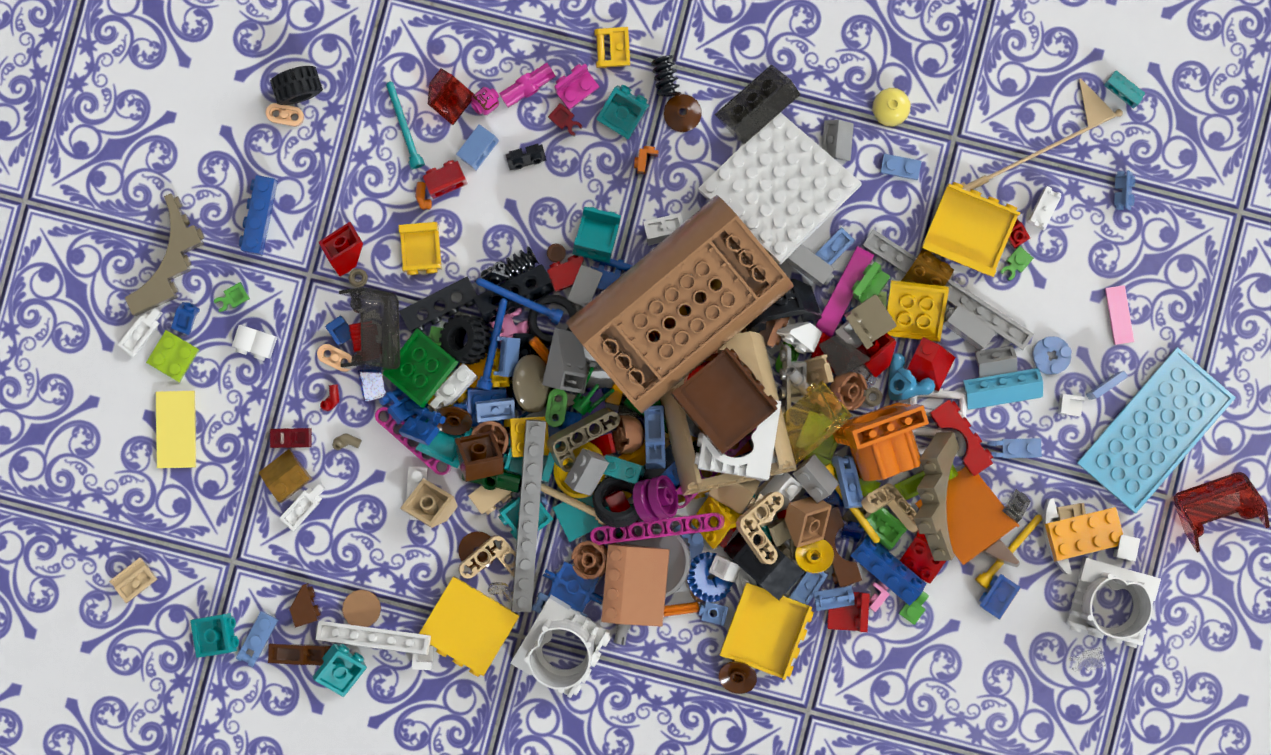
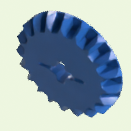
(699, 583)

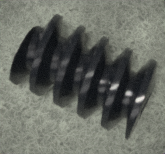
(665, 77)
(520, 263)

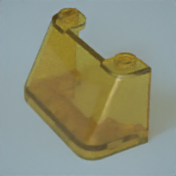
(814, 419)

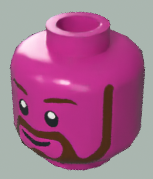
(485, 101)

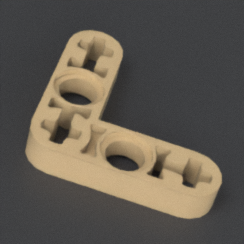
(891, 496)
(755, 522)
(499, 553)

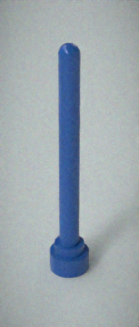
(554, 314)
(485, 380)

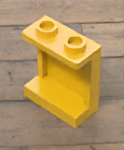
(420, 248)

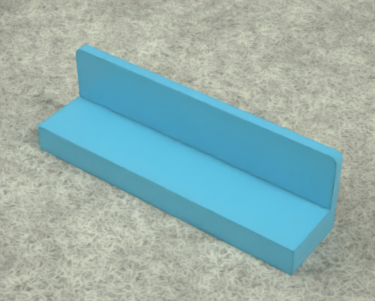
(1003, 388)

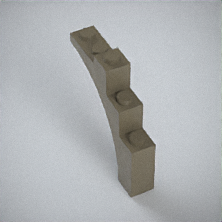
(174, 264)
(932, 515)

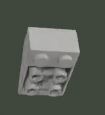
(566, 363)

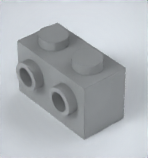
(586, 472)
(815, 478)

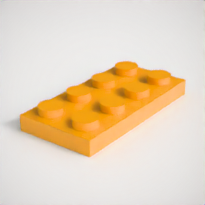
(1084, 534)

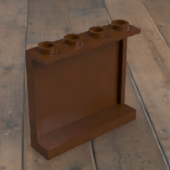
(725, 401)

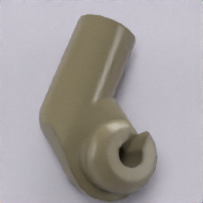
(345, 440)

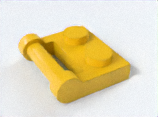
(618, 47)

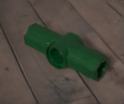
(503, 481)

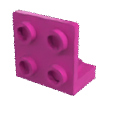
(575, 86)

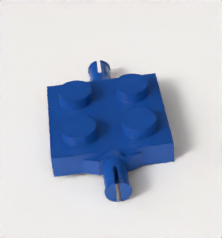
(478, 394)
(572, 588)

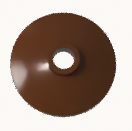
(685, 122)
(456, 422)
(473, 540)
(737, 677)

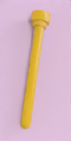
(856, 512)
(985, 578)

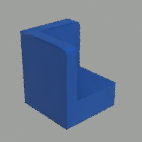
(339, 330)

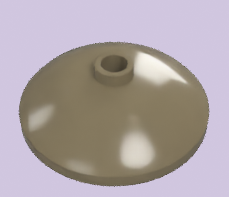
(528, 383)

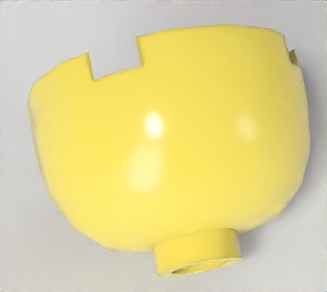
(891, 107)

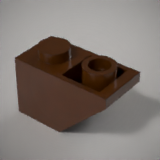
(303, 608)

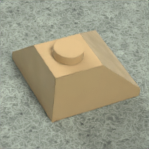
(430, 504)

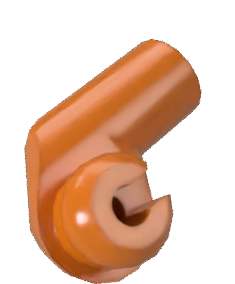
(420, 196)

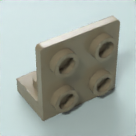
(870, 320)

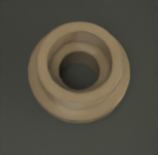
(353, 273)
(877, 392)

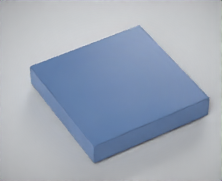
(1107, 385)

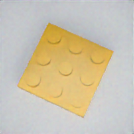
(917, 310)

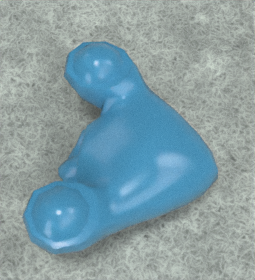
(903, 384)

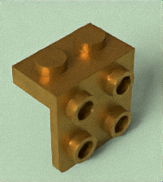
(928, 270)

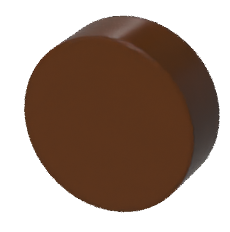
(556, 253)

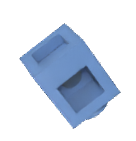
(721, 613)

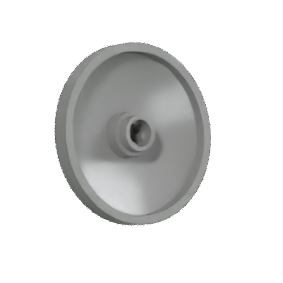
(679, 556)

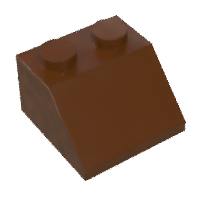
(479, 456)

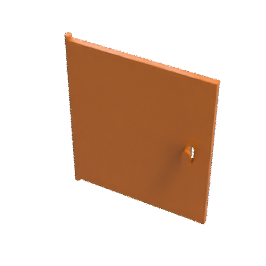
(973, 516)

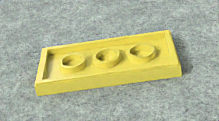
(176, 429)

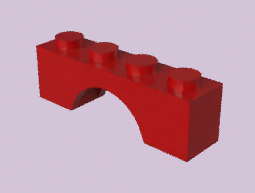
(975, 457)

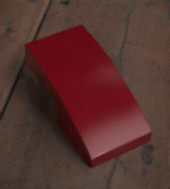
(291, 438)

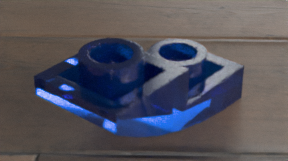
(851, 532)

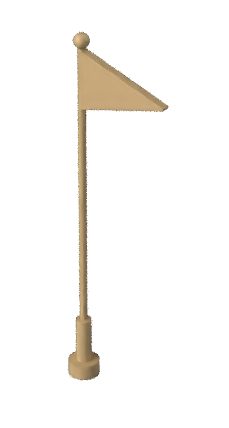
(1096, 114)

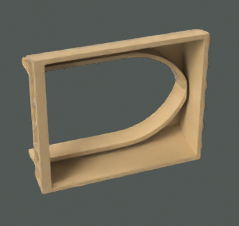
(753, 353)

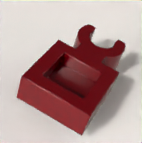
(563, 118)

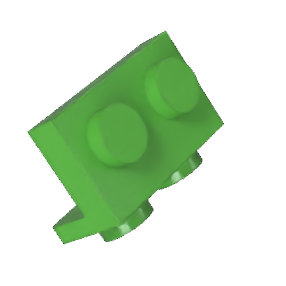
(871, 284)
(887, 527)

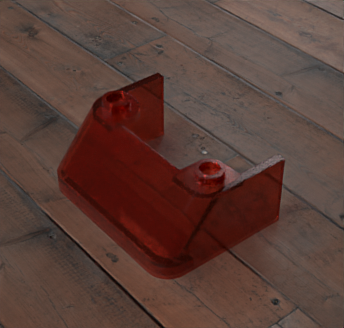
(1217, 500)

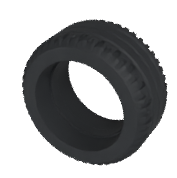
(546, 300)
(613, 519)

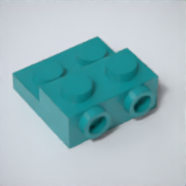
(623, 111)
(510, 515)
(214, 635)
(340, 669)

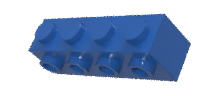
(259, 215)
(888, 570)

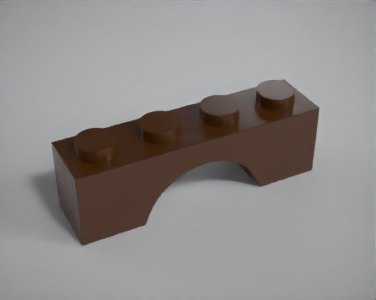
(844, 571)

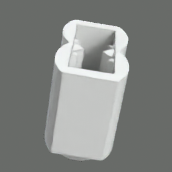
(254, 341)

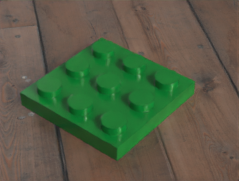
(421, 368)

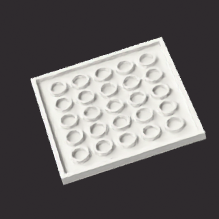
(781, 186)

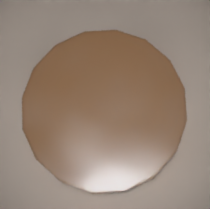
(361, 608)

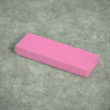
(1119, 315)

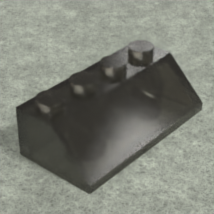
(757, 104)

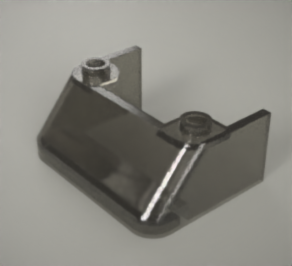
(378, 329)

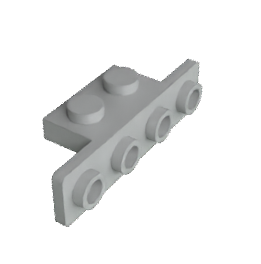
(787, 391)

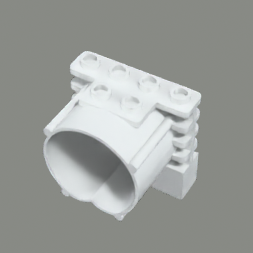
(755, 464)
(1140, 586)
(554, 616)

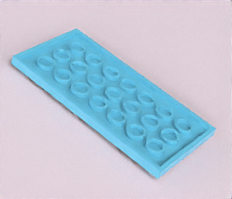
(1156, 430)

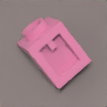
(878, 599)

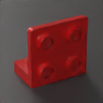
(920, 559)
(851, 617)

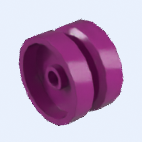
(655, 498)

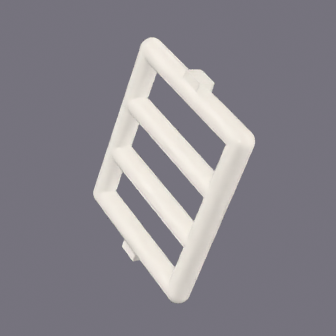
(932, 431)

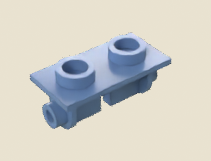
(1124, 198)
(834, 598)

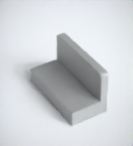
(838, 139)
(584, 285)
(996, 361)

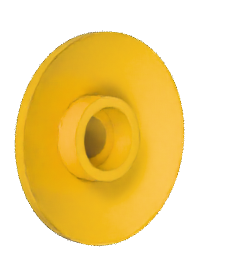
(820, 549)

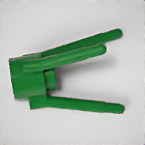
(582, 404)

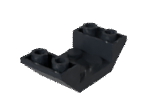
(797, 301)
(774, 577)

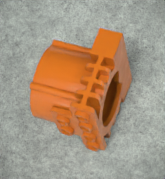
(884, 440)

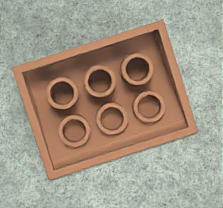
(635, 585)

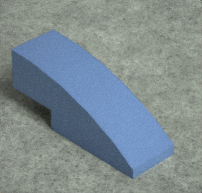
(654, 437)

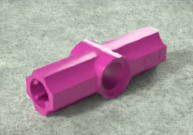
(527, 85)

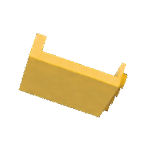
(970, 229)
(468, 626)
(766, 631)

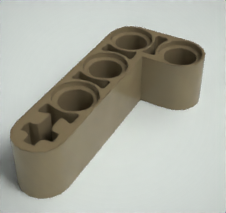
(584, 436)

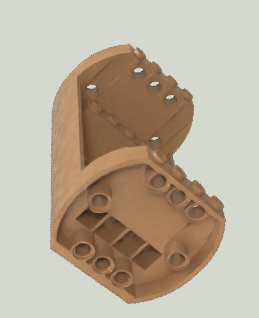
(622, 316)

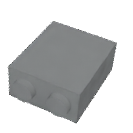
(811, 266)
(968, 327)

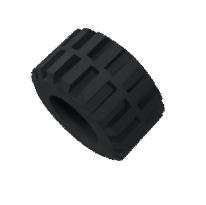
(296, 85)
(477, 338)

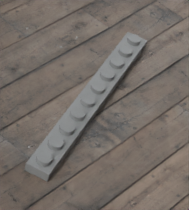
(957, 295)
(528, 515)

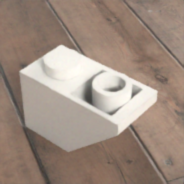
(801, 336)

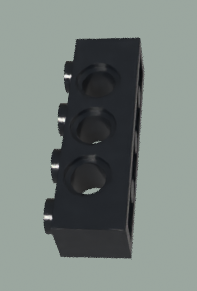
(520, 285)
(410, 313)

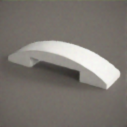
(1051, 512)

